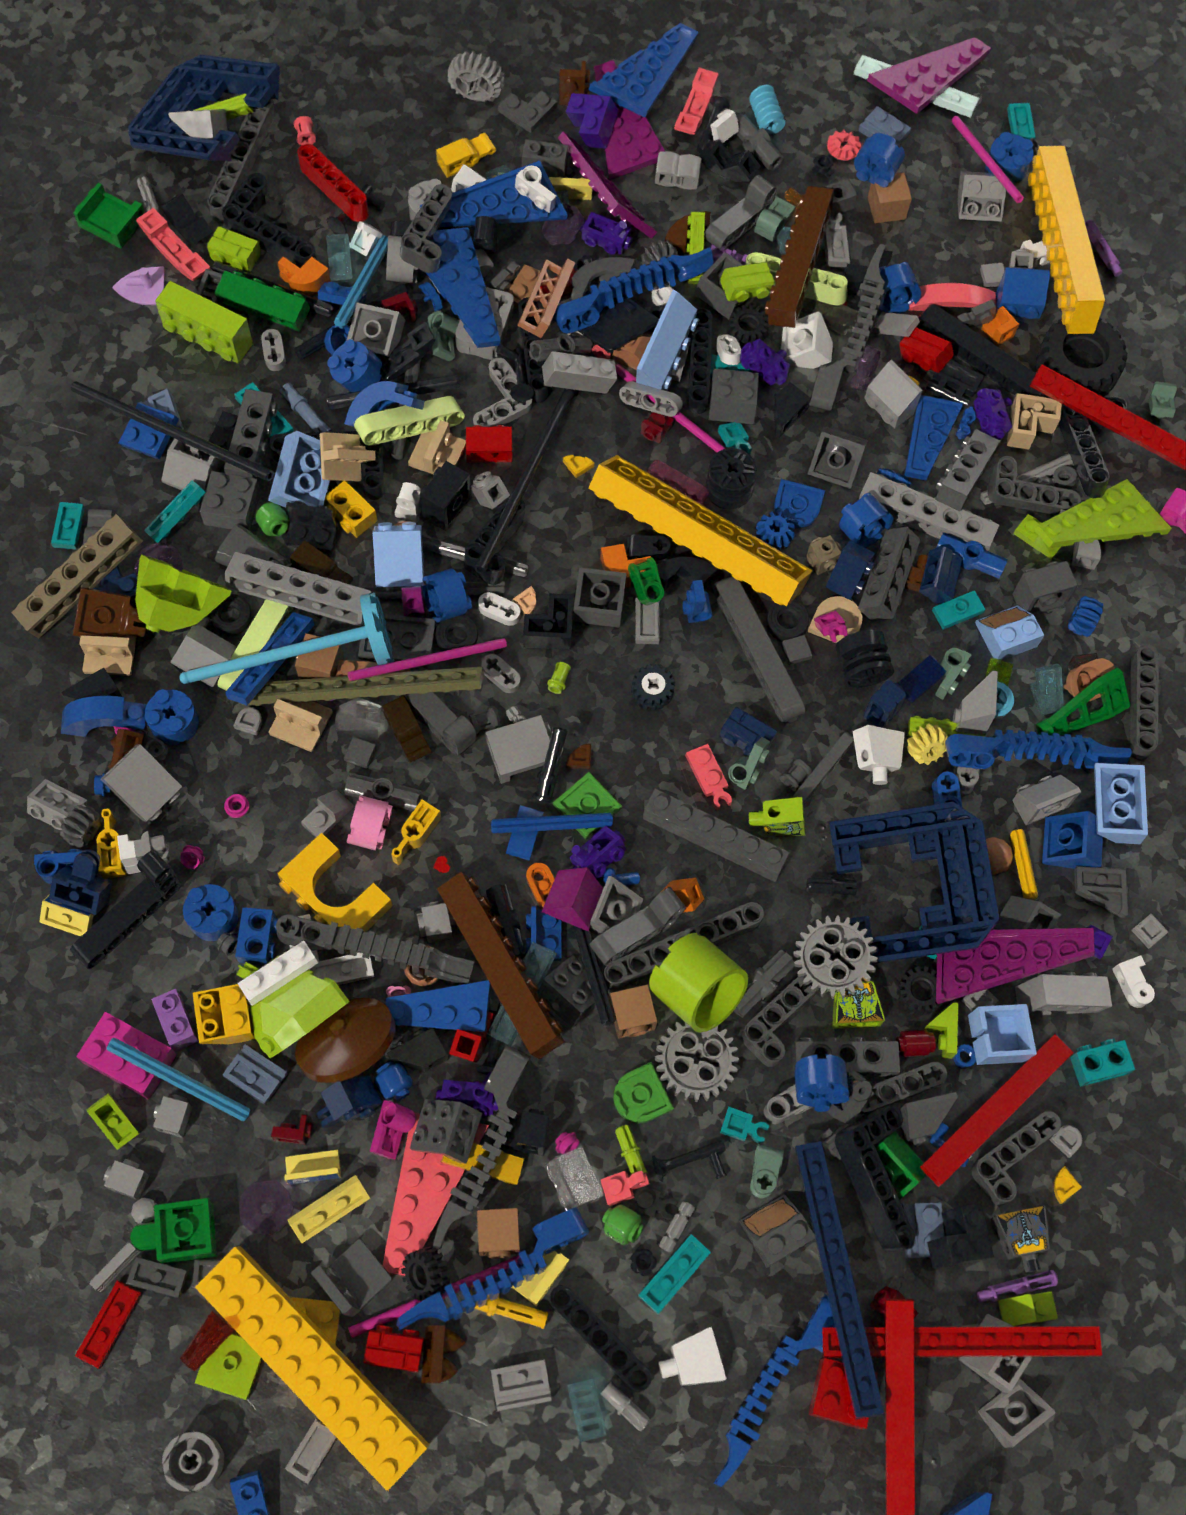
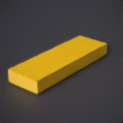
(506, 1170)

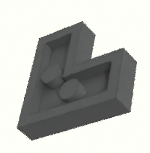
(529, 114)

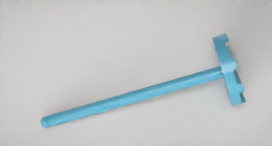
(373, 630)

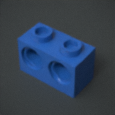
(249, 936)

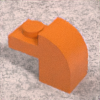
(305, 279)
(615, 559)

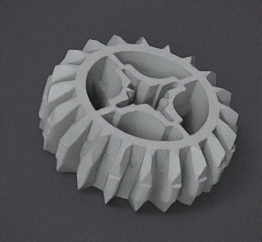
(476, 77)

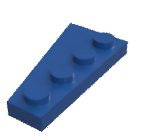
(929, 432)
(448, 1008)

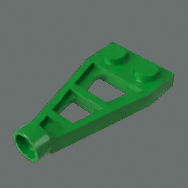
(1114, 700)

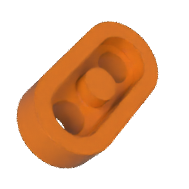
(540, 888)

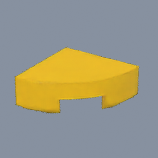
(578, 465)
(1065, 1185)

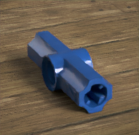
(983, 560)

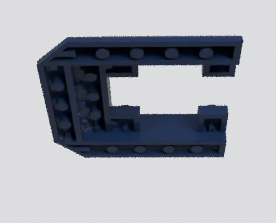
(191, 88)
(966, 878)

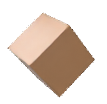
(890, 202)
(318, 663)
(633, 1012)
(498, 1232)

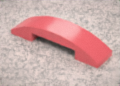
(697, 102)
(171, 246)
(952, 296)

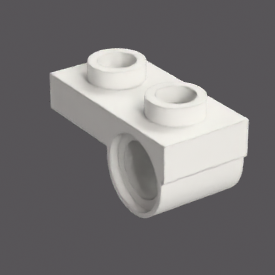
(535, 190)

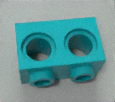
(1103, 1067)

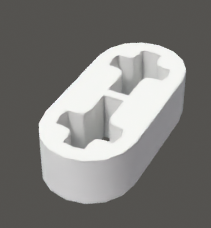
(728, 349)
(498, 610)

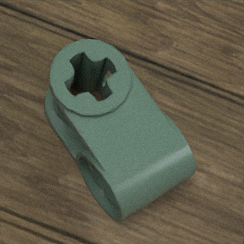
(766, 1166)

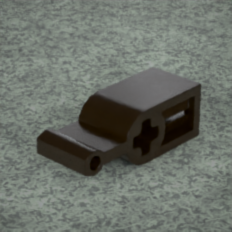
(313, 561)
(406, 729)

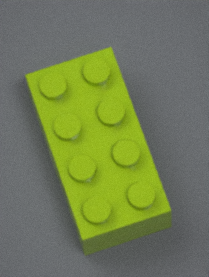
(204, 322)

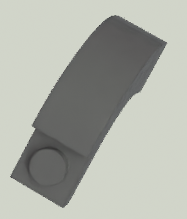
(598, 271)

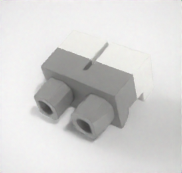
(133, 851)

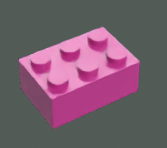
(116, 1068)

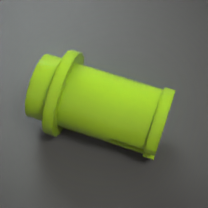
(557, 682)

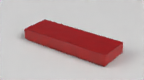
(108, 1324)

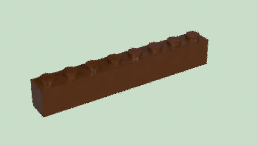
(800, 257)
(501, 966)

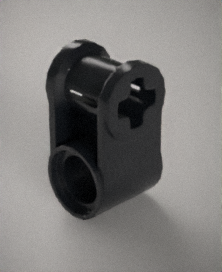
(643, 546)

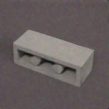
(579, 372)

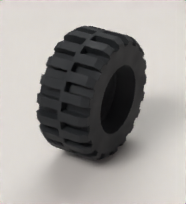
(1102, 345)

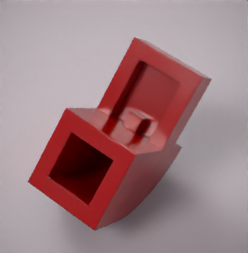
(471, 1044)

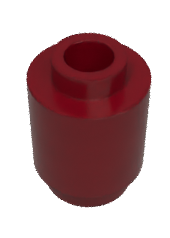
(916, 1043)

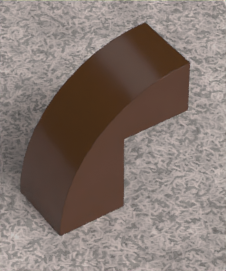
(678, 232)

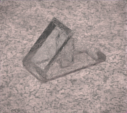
(359, 716)

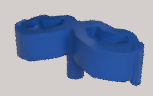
(432, 295)
(968, 418)
(890, 474)

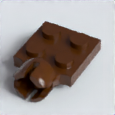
(106, 615)

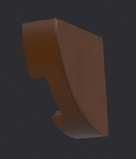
(580, 757)

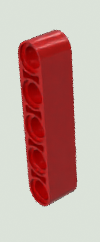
(333, 183)

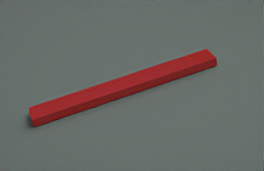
(996, 1110)
(899, 1407)

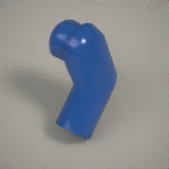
(626, 878)

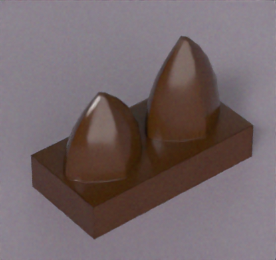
(123, 743)
(436, 1343)

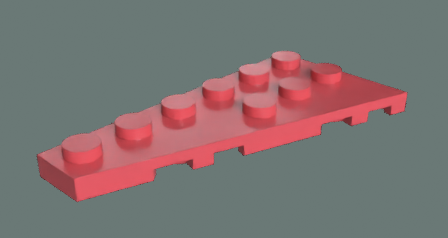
(420, 1200)

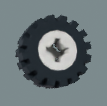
(652, 695)

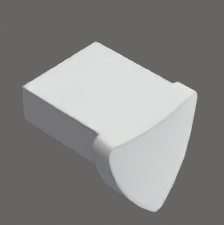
(725, 125)
(365, 239)

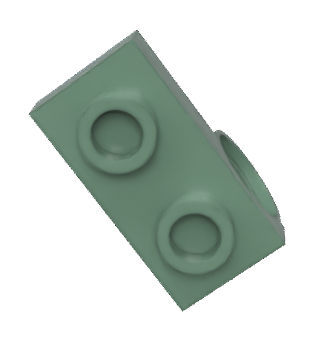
(774, 219)
(443, 329)
(949, 683)
(751, 764)

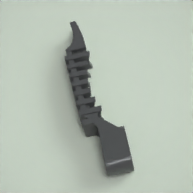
(829, 376)
(368, 943)
(501, 1084)

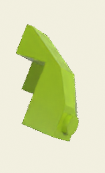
(174, 598)
(294, 1011)

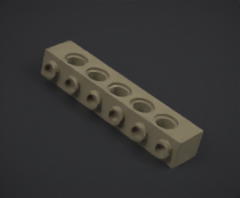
(63, 578)

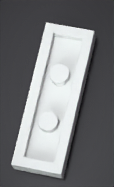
(277, 973)

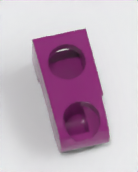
(413, 602)

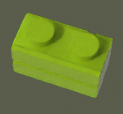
(234, 249)
(747, 281)

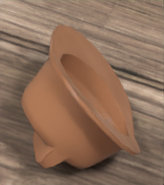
(1085, 674)

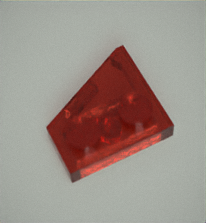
(206, 1341)

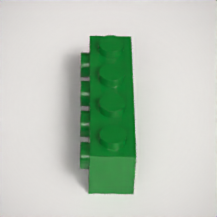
(261, 300)

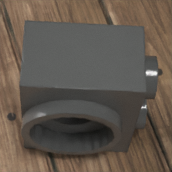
(551, 155)

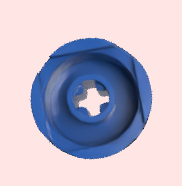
(1012, 155)
(879, 159)
(899, 288)
(354, 366)
(865, 520)
(446, 594)
(171, 716)
(202, 901)
(821, 1082)

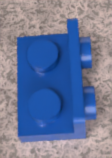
(544, 931)

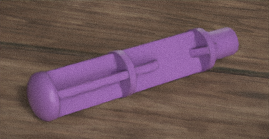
(1103, 248)
(1018, 1286)

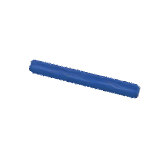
(551, 823)

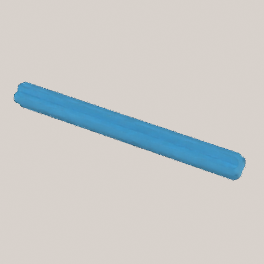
(362, 282)
(178, 1079)

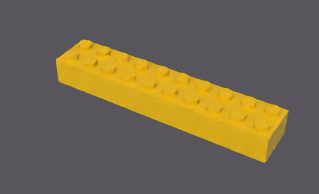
(1066, 240)
(700, 530)
(312, 1367)

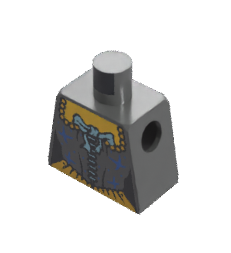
(1023, 1235)

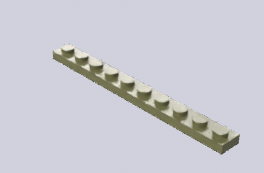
(380, 685)

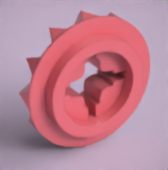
(848, 151)

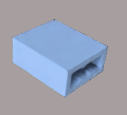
(398, 555)

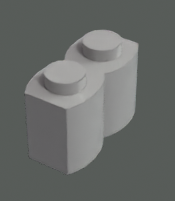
(677, 170)

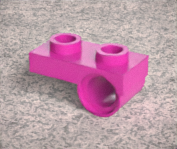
(392, 1123)

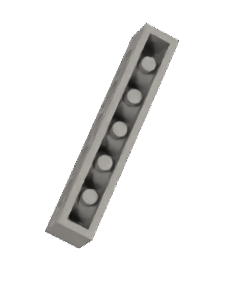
(930, 524)
(295, 588)

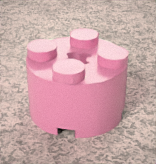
(368, 823)

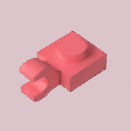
(621, 1186)

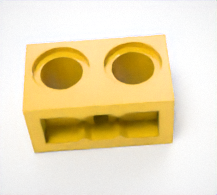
(354, 506)

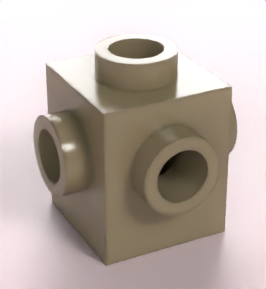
(823, 554)

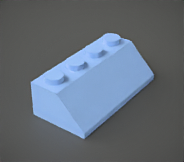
(667, 342)

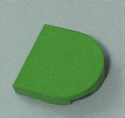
(641, 1095)

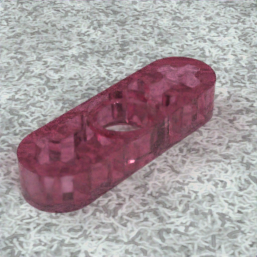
(678, 481)

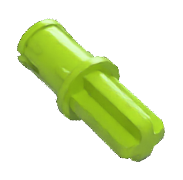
(630, 1149)

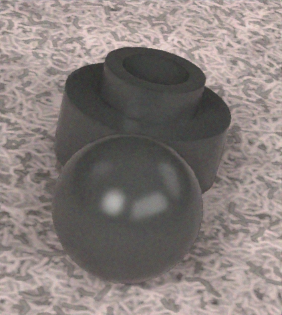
(1061, 473)

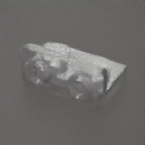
(574, 1179)

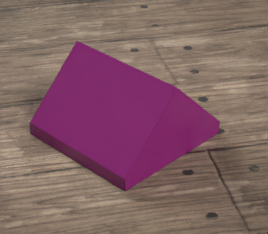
(573, 897)

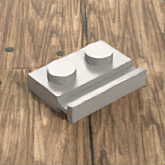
(521, 1385)

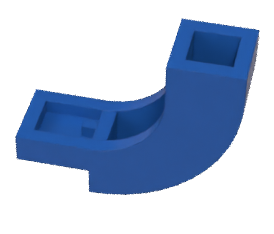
(378, 397)
(101, 711)

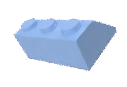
(299, 472)
(1121, 802)

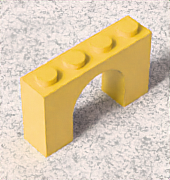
(301, 879)

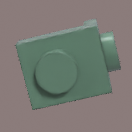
(1162, 400)

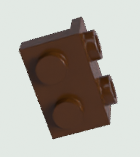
(573, 82)

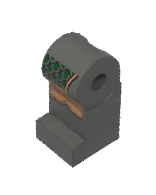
(858, 1093)

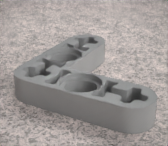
(520, 409)

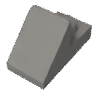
(328, 813)

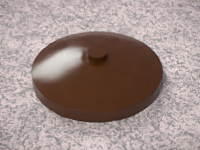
(346, 1041)

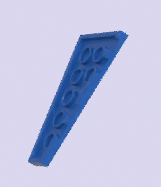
(646, 73)
(501, 201)
(463, 285)

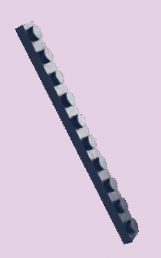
(839, 1281)

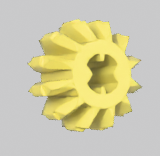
(927, 744)

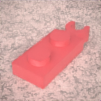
(709, 774)

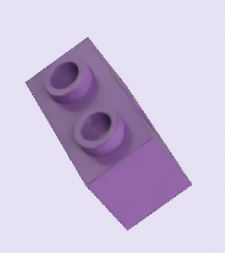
(175, 1020)

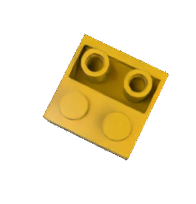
(223, 1016)

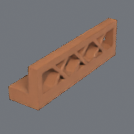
(553, 297)

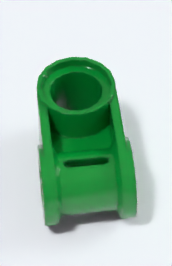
(646, 579)

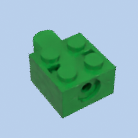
(178, 1233)

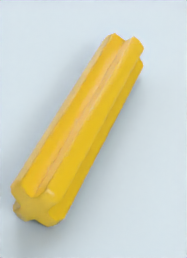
(1024, 864)

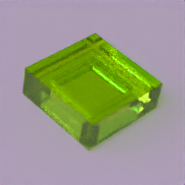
(1004, 670)

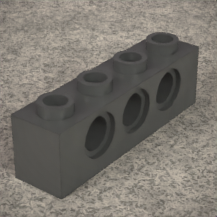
(253, 404)
(966, 470)
(889, 574)
(885, 1050)

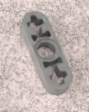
(659, 395)

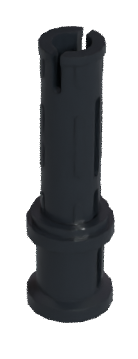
(548, 776)

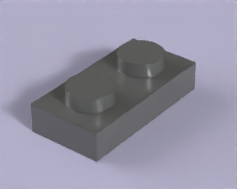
(157, 1277)

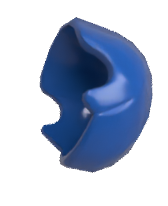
(335, 338)

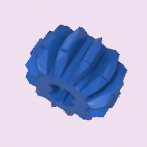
(782, 526)
(1085, 616)

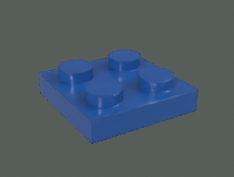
(145, 439)

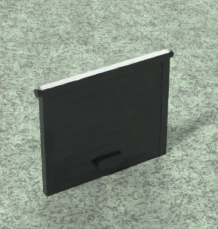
(619, 324)

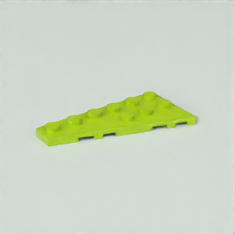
(1112, 517)

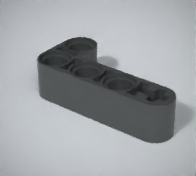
(742, 215)
(421, 247)
(1033, 491)
(452, 731)
(639, 927)
(767, 1028)
(1018, 1151)

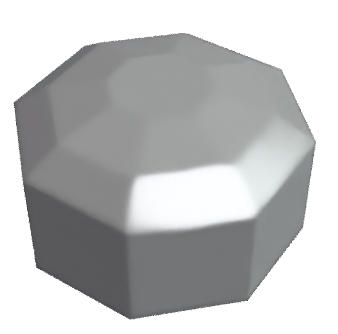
(143, 1211)

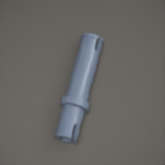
(300, 405)

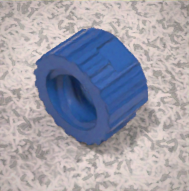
(970, 1050)

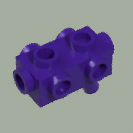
(606, 233)
(765, 361)
(992, 412)
(599, 851)
(470, 1094)

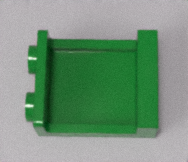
(108, 216)

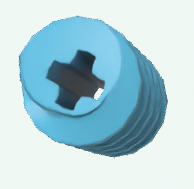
(767, 109)

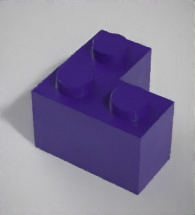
(594, 116)

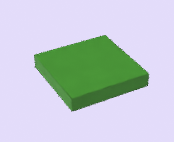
(587, 797)

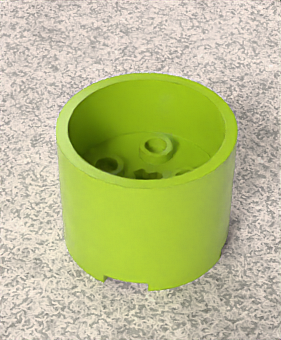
(699, 982)

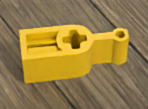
(463, 152)
(422, 821)
(109, 855)

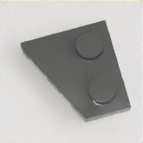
(1103, 887)

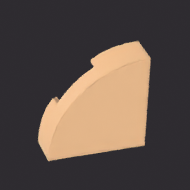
(526, 601)

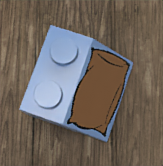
(1010, 632)

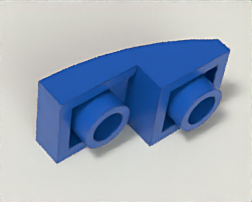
(522, 843)

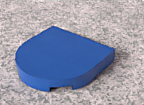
(798, 502)

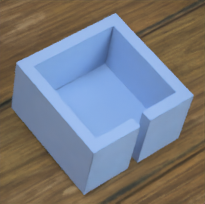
(1002, 1034)

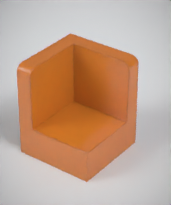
(1001, 327)
(688, 892)

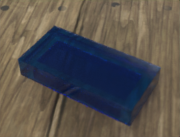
(922, 678)

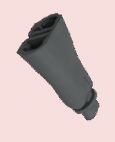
(245, 542)

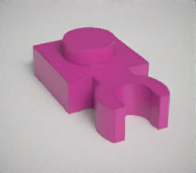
(831, 624)

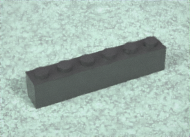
(715, 835)

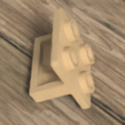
(436, 448)
(342, 456)
(112, 653)
(300, 723)

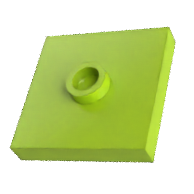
(230, 1368)

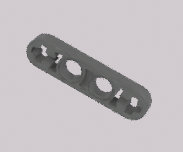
(825, 767)
(900, 1089)

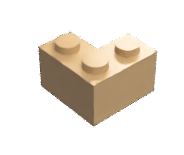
(1031, 415)

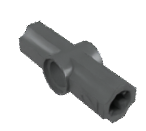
(758, 143)
(564, 343)
(398, 795)
(765, 981)

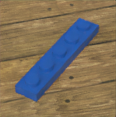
(254, 678)

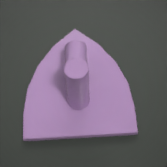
(142, 285)

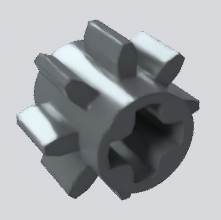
(828, 1144)

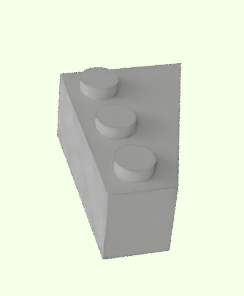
(1065, 993)

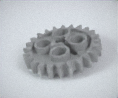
(821, 975)
(691, 1082)

